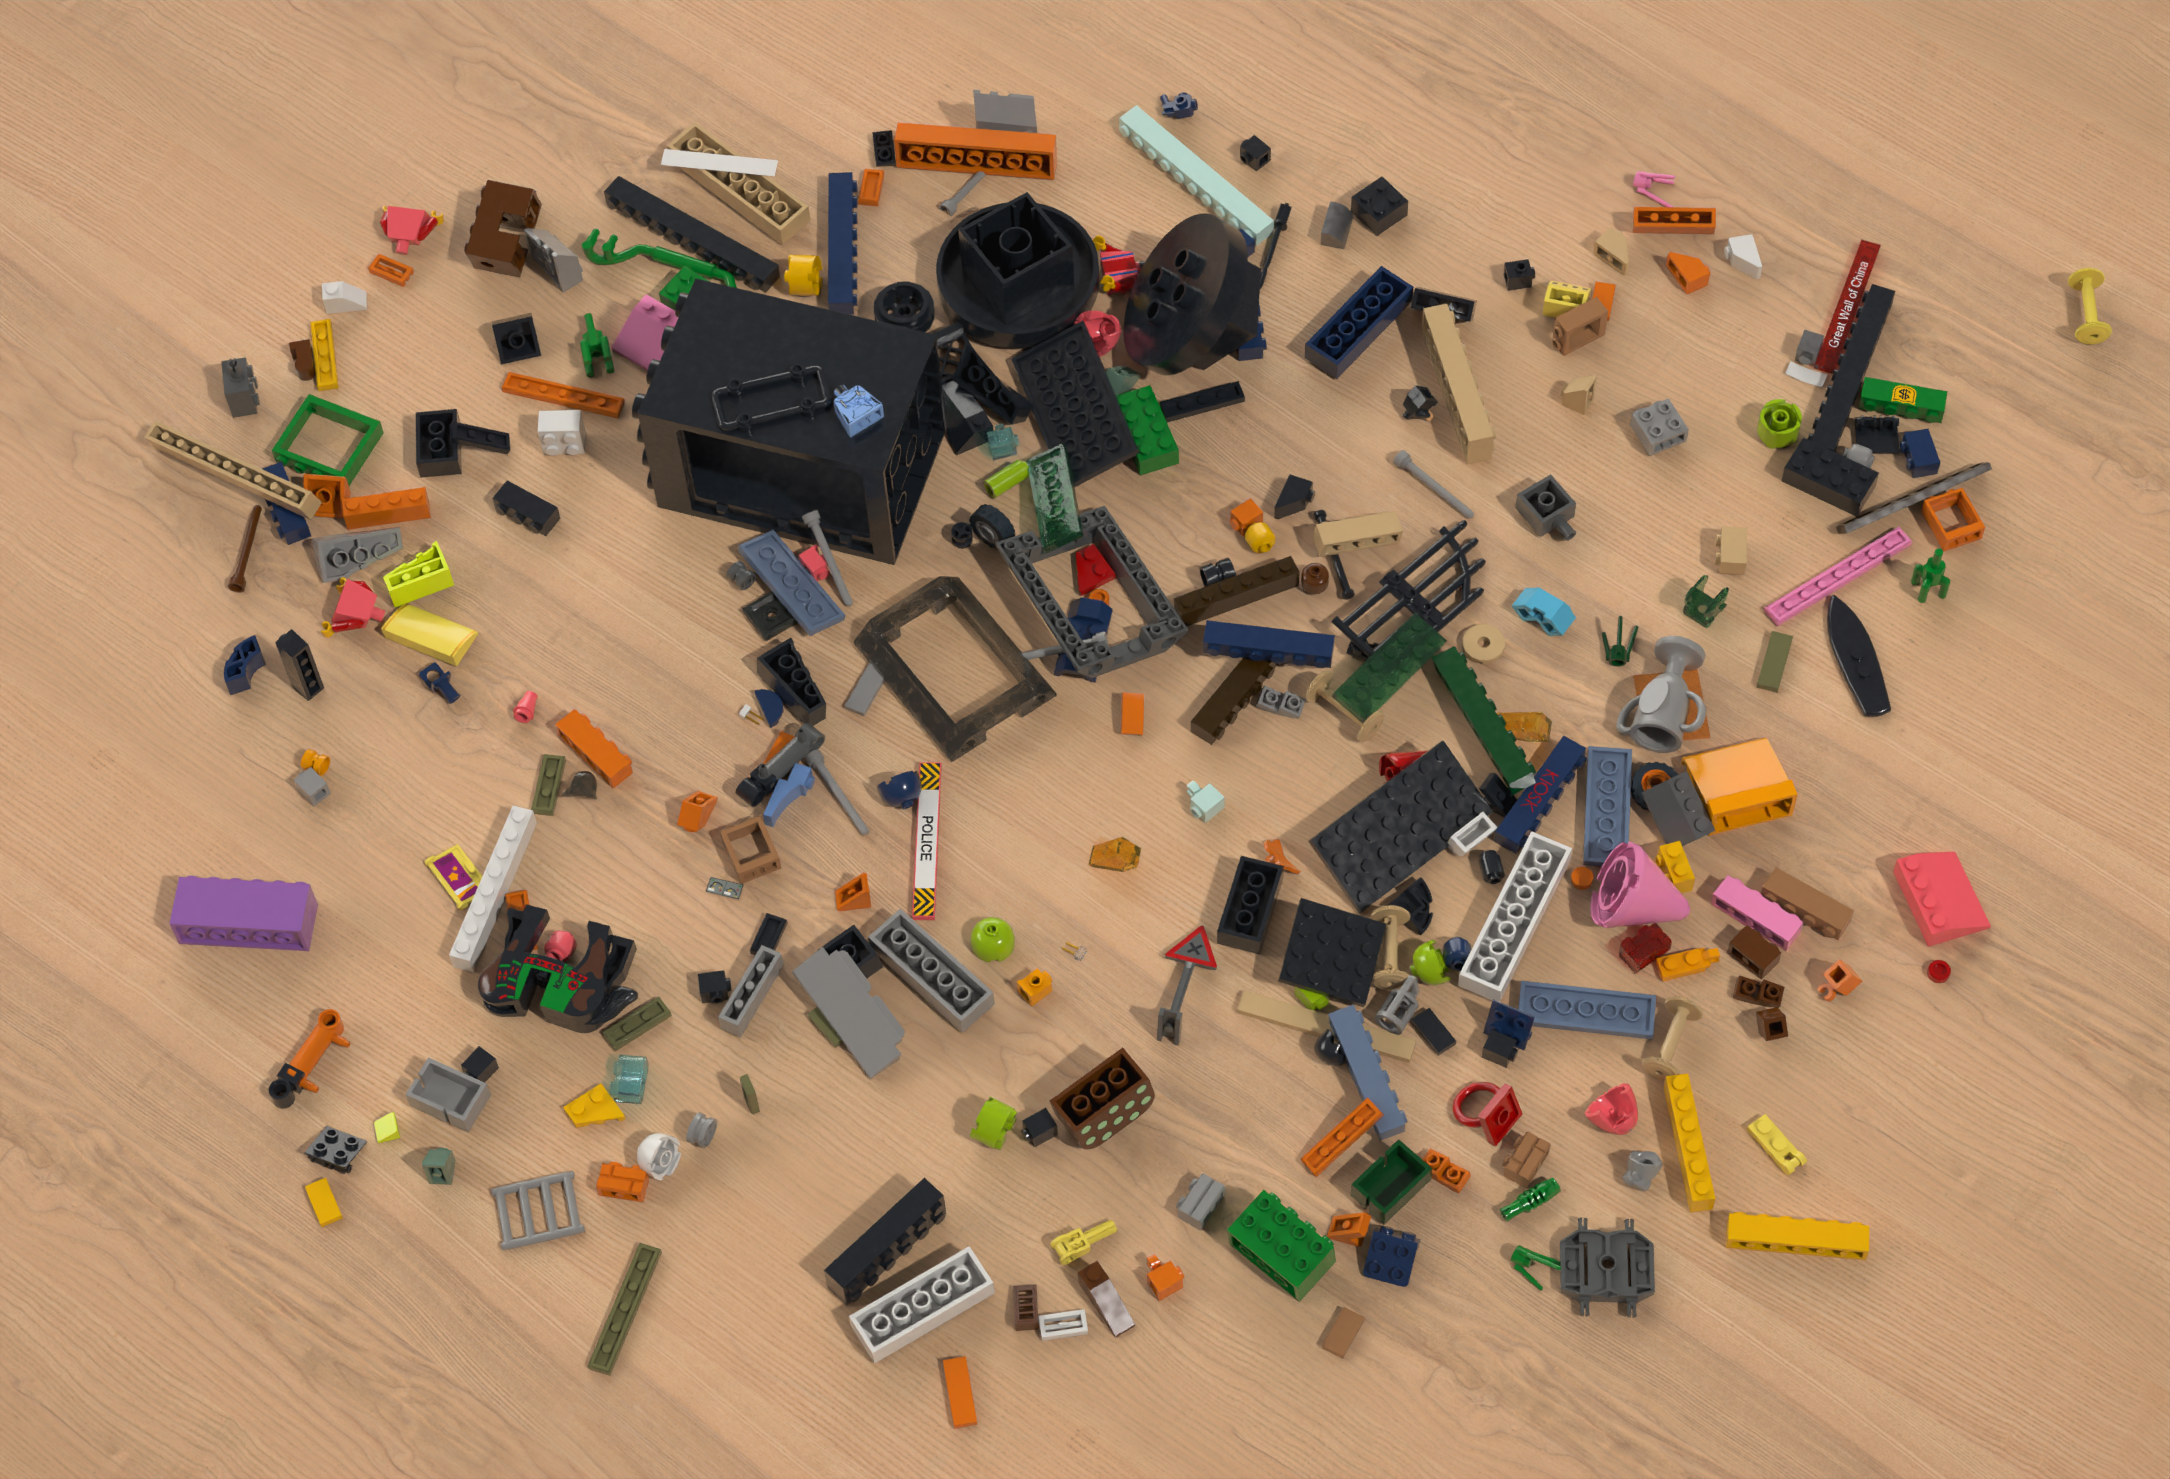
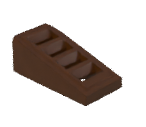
(1028, 1323)

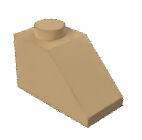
(1613, 250)
(1579, 393)

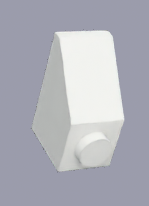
(1744, 255)
(343, 297)

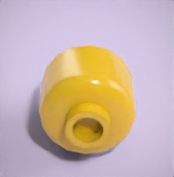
(1260, 537)

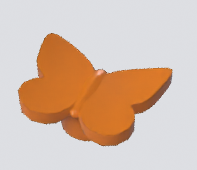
(1277, 856)

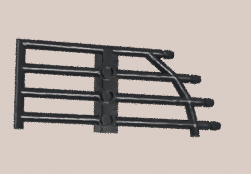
(1411, 597)

